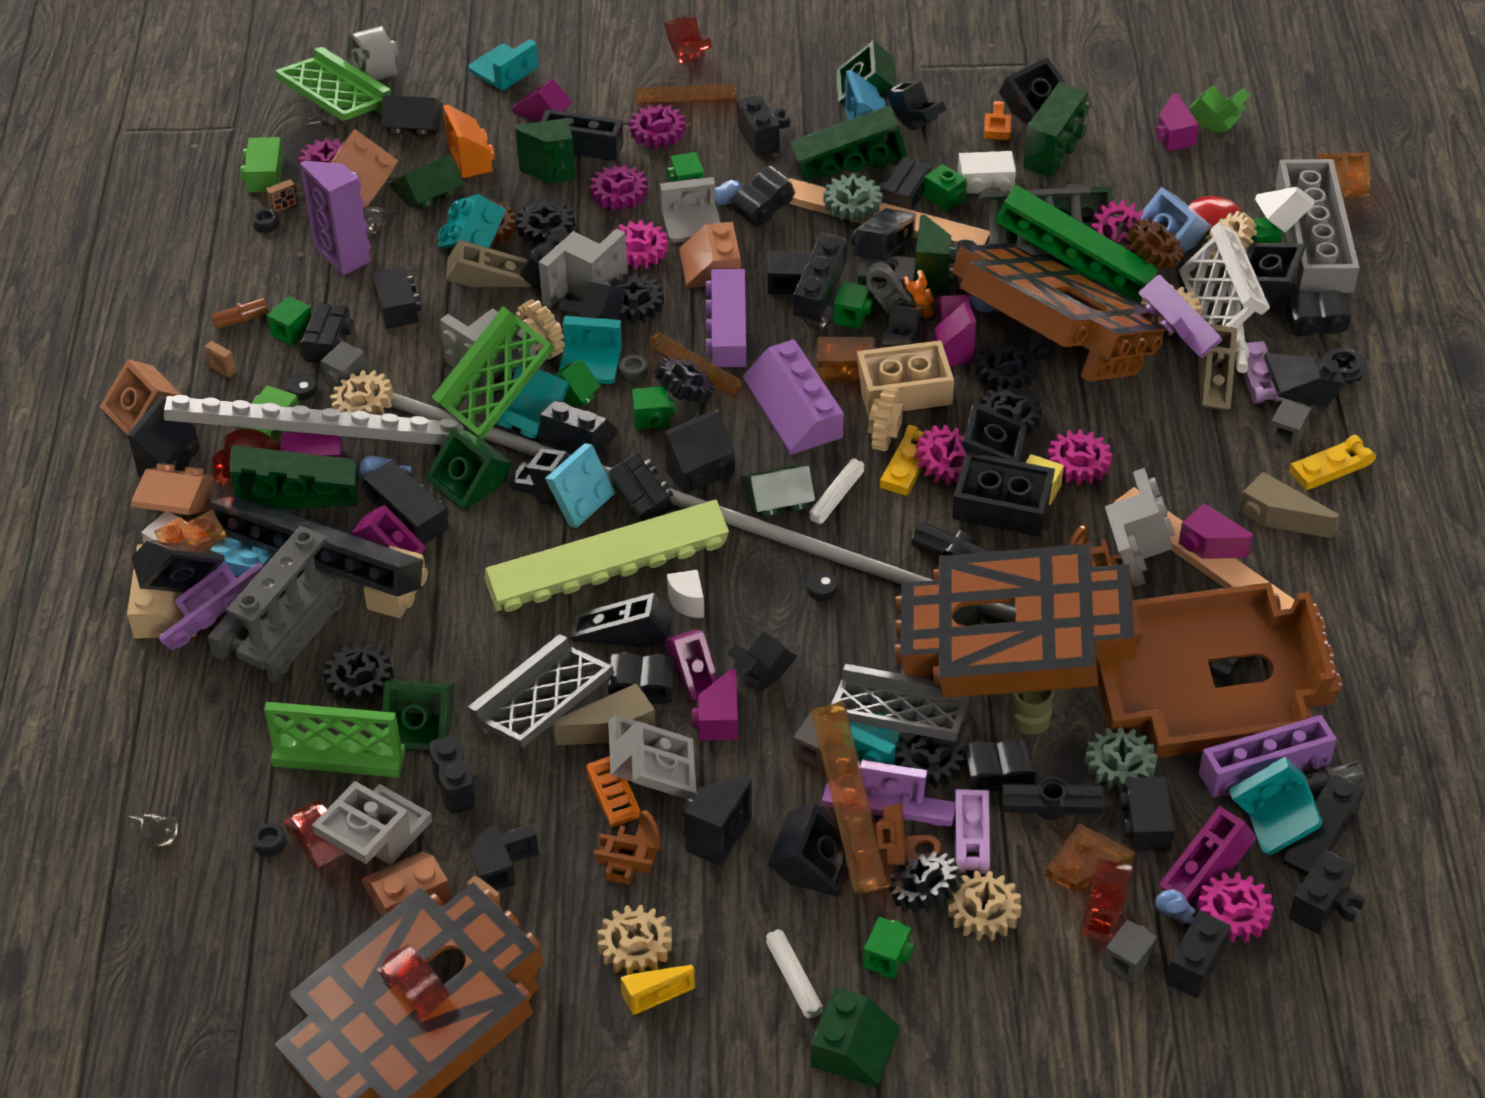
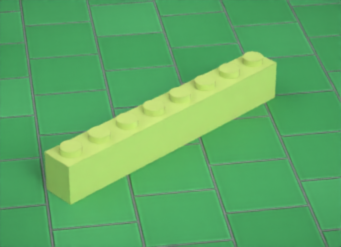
(606, 555)

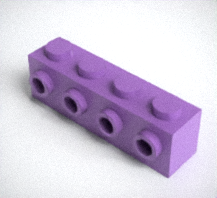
(728, 318)
(1304, 743)

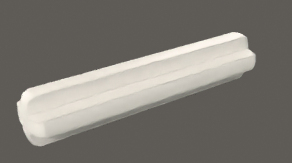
(836, 491)
(794, 974)

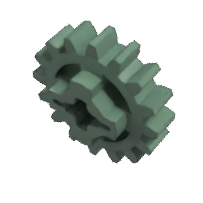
(852, 198)
(1120, 757)

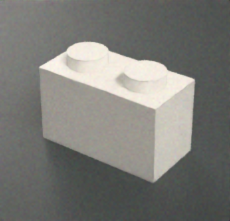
(987, 170)

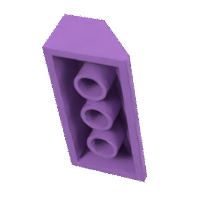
(336, 214)
(794, 398)

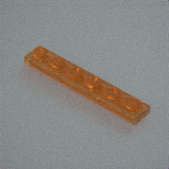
(849, 798)

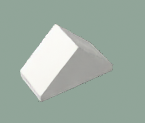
(1284, 206)

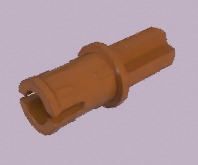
(240, 313)

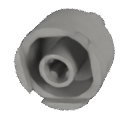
(372, 53)

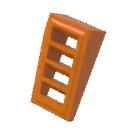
(600, 775)

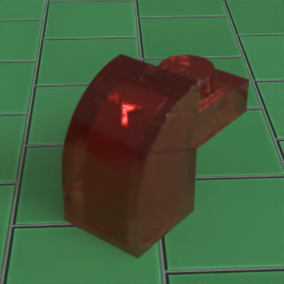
(686, 39)
(243, 438)
(300, 825)
(1106, 900)
(413, 980)

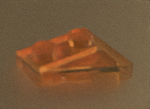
(1352, 171)
(1078, 857)

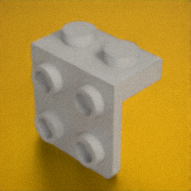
(688, 207)

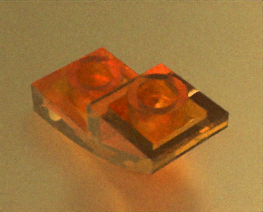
(199, 532)

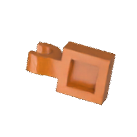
(998, 124)
(920, 294)

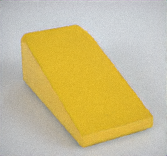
(655, 987)

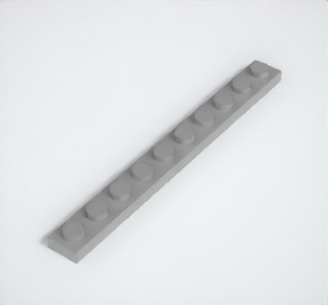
(306, 420)

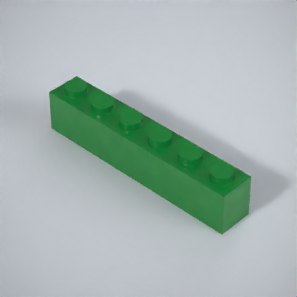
(1075, 243)

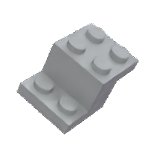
(579, 261)
(459, 338)
(1141, 526)
(652, 757)
(372, 823)

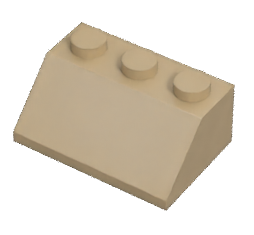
(915, 369)
(151, 610)

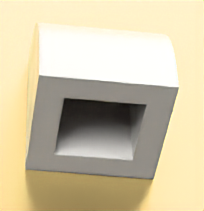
(686, 593)

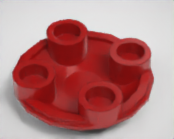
(1214, 208)

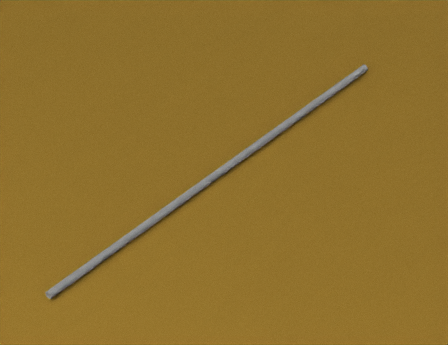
(730, 516)

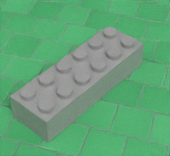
(1324, 229)

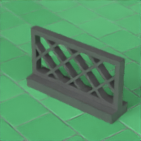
(533, 680)
(893, 691)

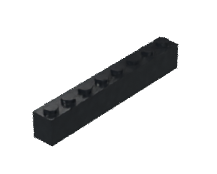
(341, 554)

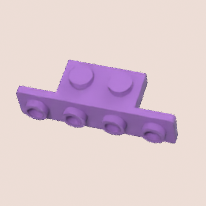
(1179, 316)
(206, 602)
(898, 784)

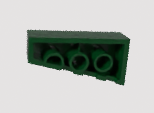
(850, 145)
(293, 479)

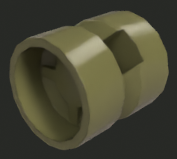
(1031, 711)

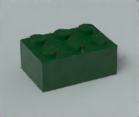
(1056, 130)

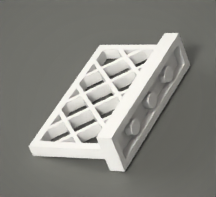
(1237, 272)

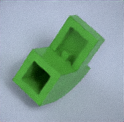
(1217, 112)

